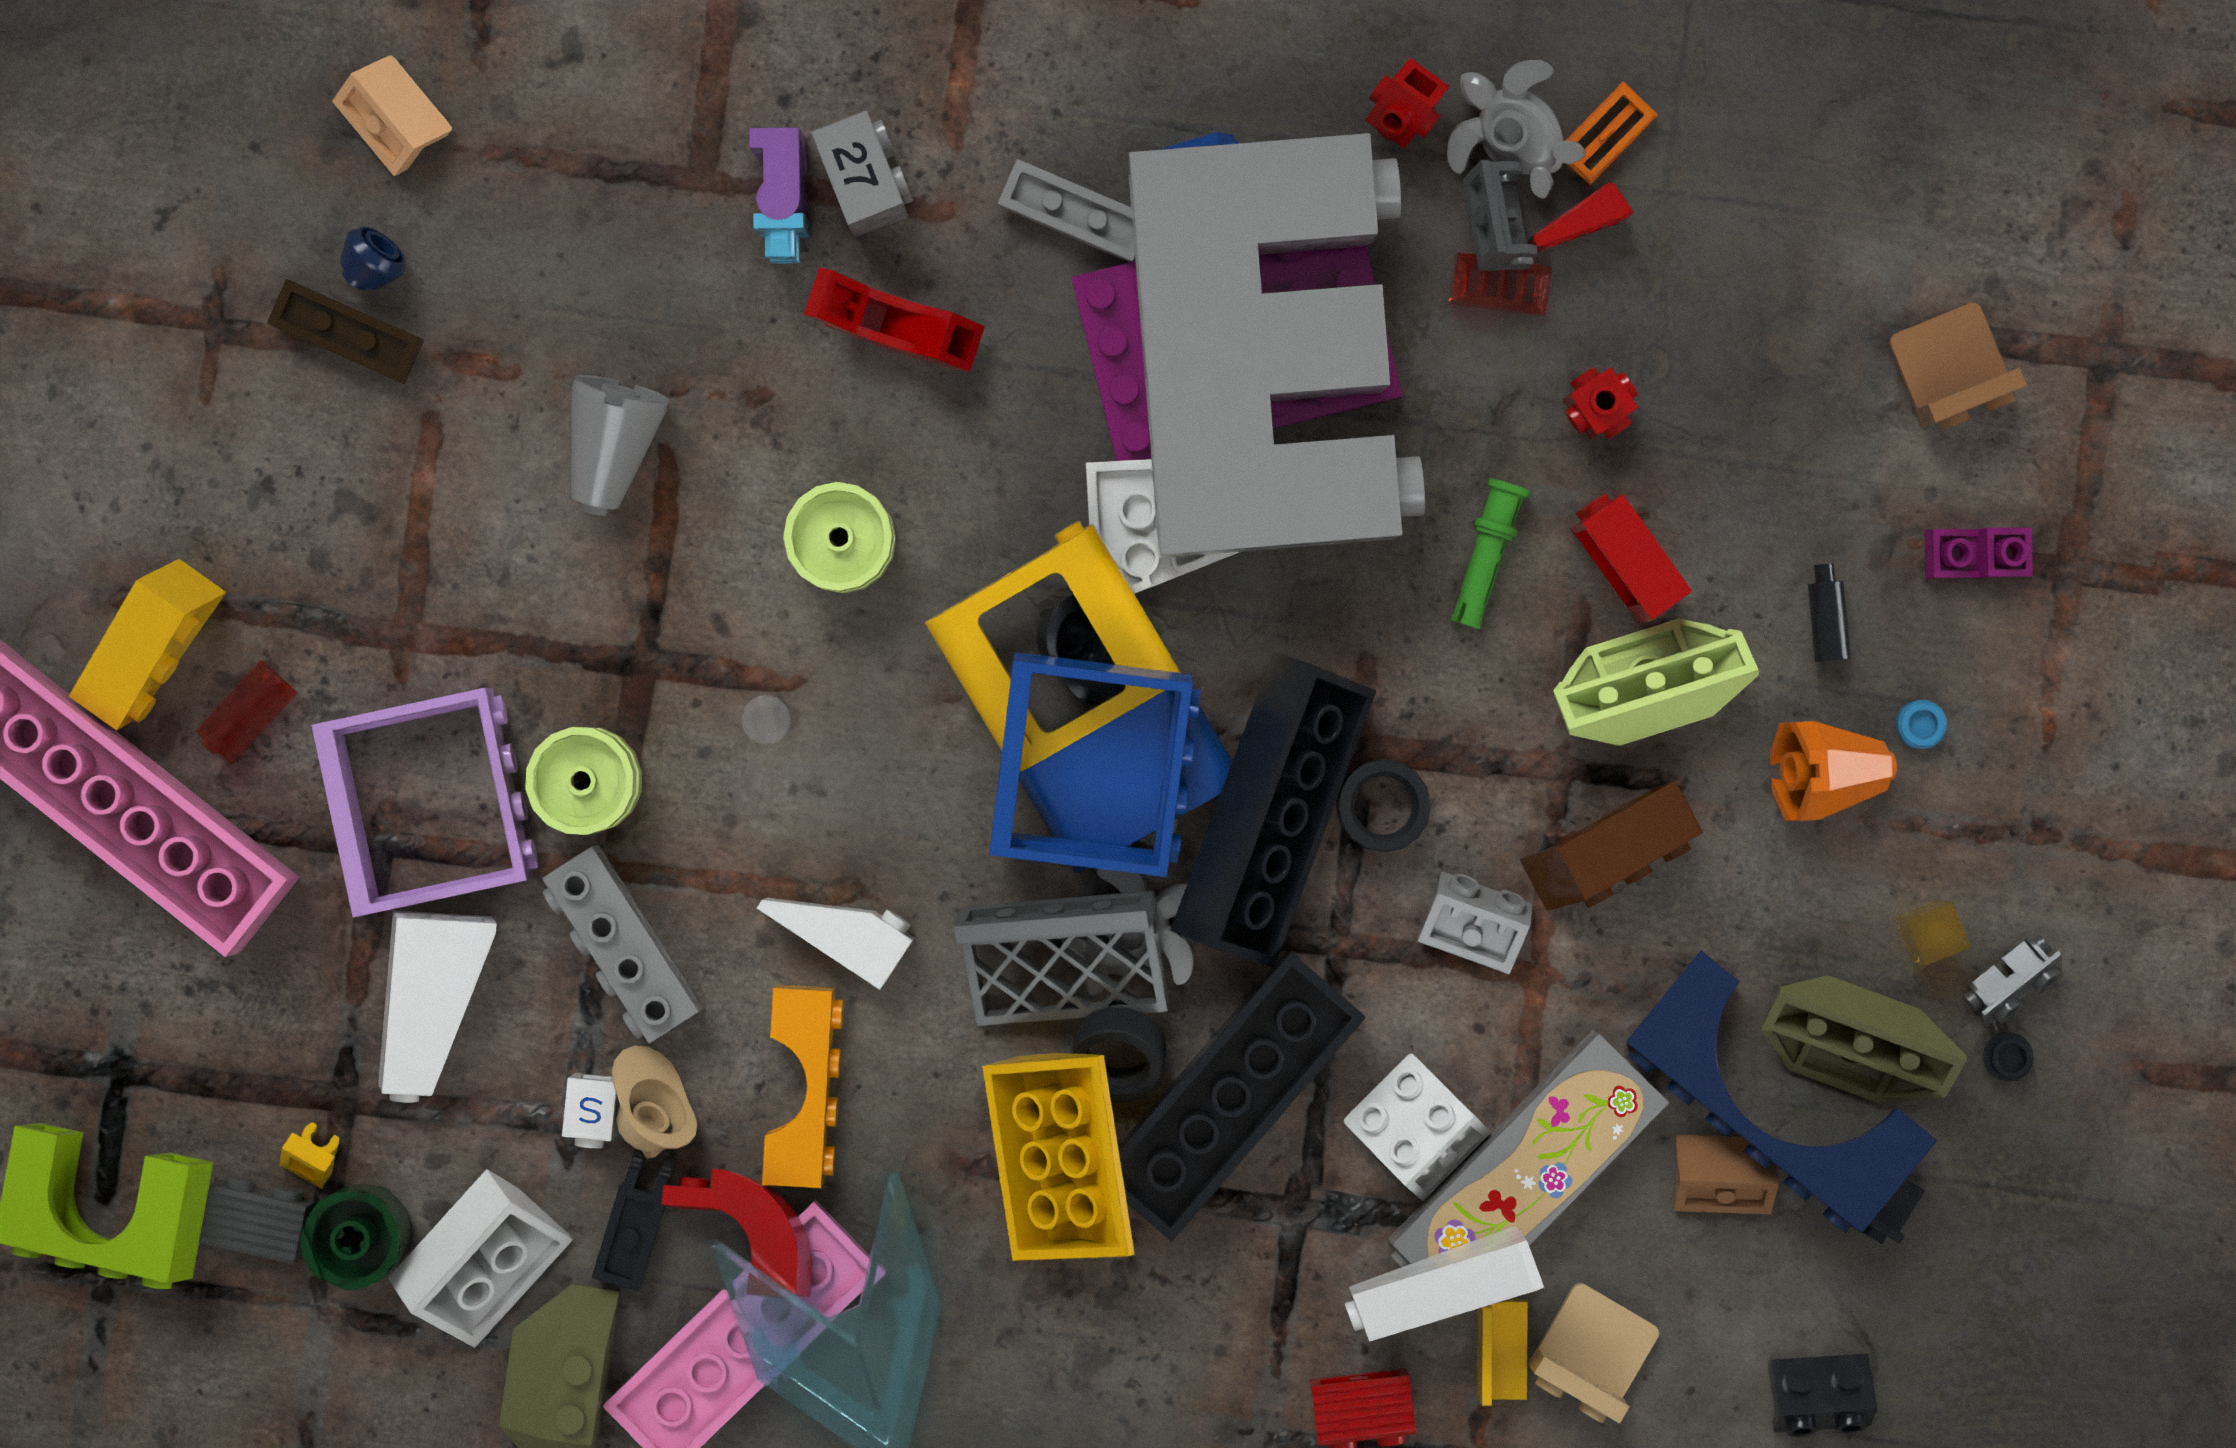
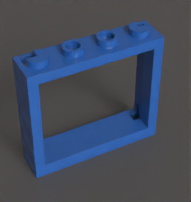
(1172, 797)

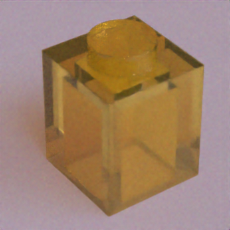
(1932, 932)

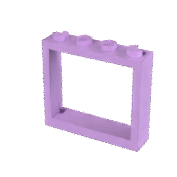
(347, 815)

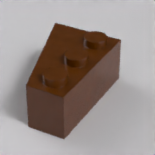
(1613, 849)

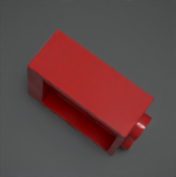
(1629, 557)

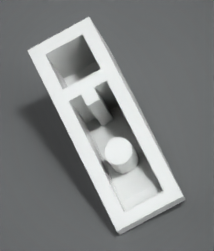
(851, 936)

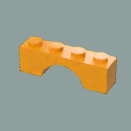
(805, 1023)

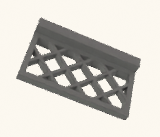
(1047, 922)

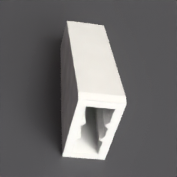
(427, 993)
(1445, 1285)

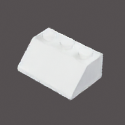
(479, 1259)

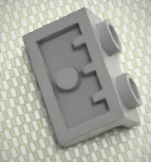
(1476, 922)

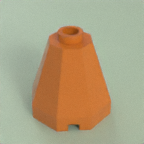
(1826, 769)

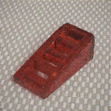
(1460, 280)

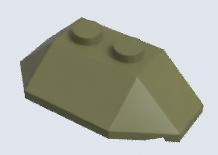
(1861, 1041)
(561, 1370)

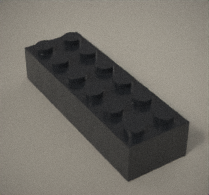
(1273, 810)
(1233, 1093)

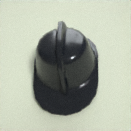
(1070, 635)

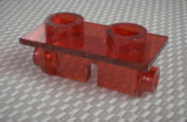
(246, 712)

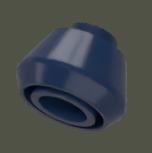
(370, 259)

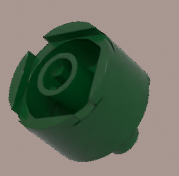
(352, 1263)

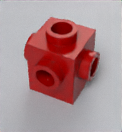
(1406, 103)
(1582, 406)

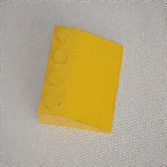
(1058, 1157)

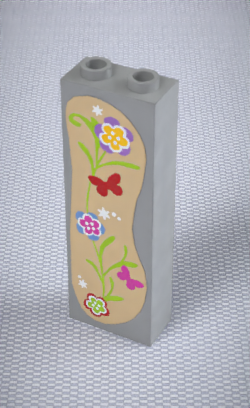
(1537, 1155)

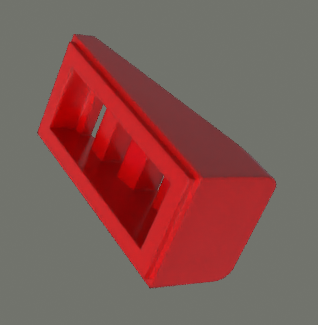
(1594, 213)

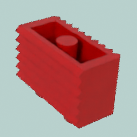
(1363, 1408)

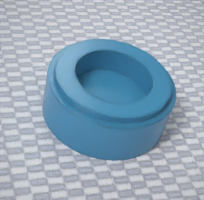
(1920, 724)

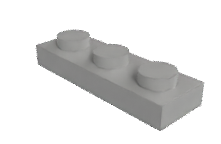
(1069, 209)

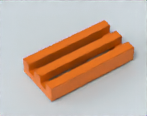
(1635, 103)

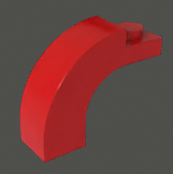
(893, 321)
(771, 1224)

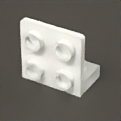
(1416, 1126)

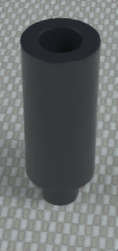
(1828, 615)

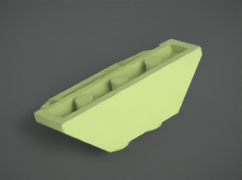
(1653, 681)

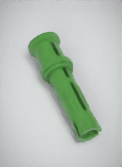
(1494, 531)

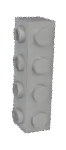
(621, 943)

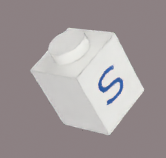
(590, 1110)

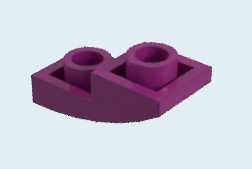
(1978, 553)

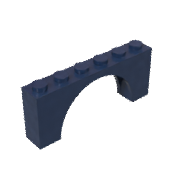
(1847, 1177)

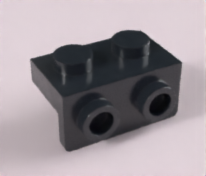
(1822, 1394)

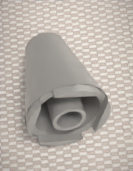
(609, 438)

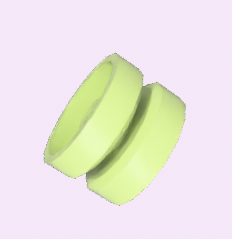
(869, 541)
(555, 787)

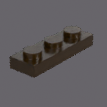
(345, 331)

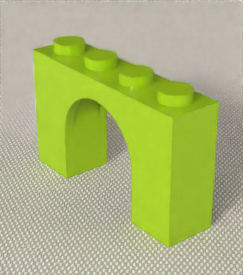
(43, 1218)

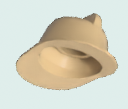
(652, 1102)

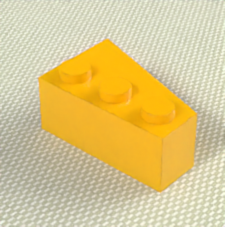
(145, 643)

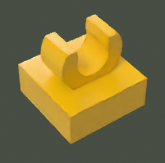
(308, 1160)

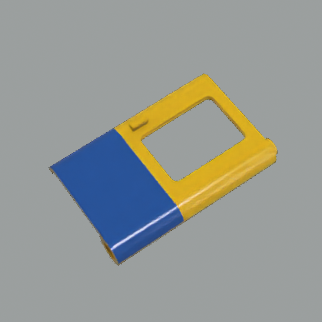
(1105, 767)

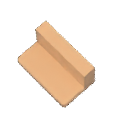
(390, 113)

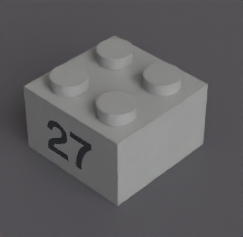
(860, 175)

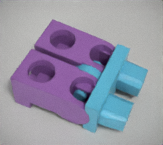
(782, 193)

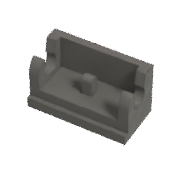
(1497, 216)

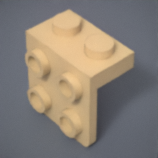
(1593, 1352)

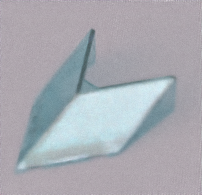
(861, 1366)

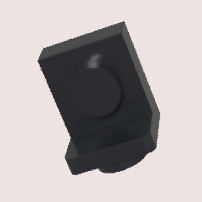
(1895, 1214)

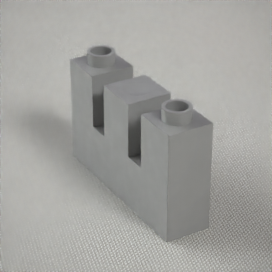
(1227, 351)

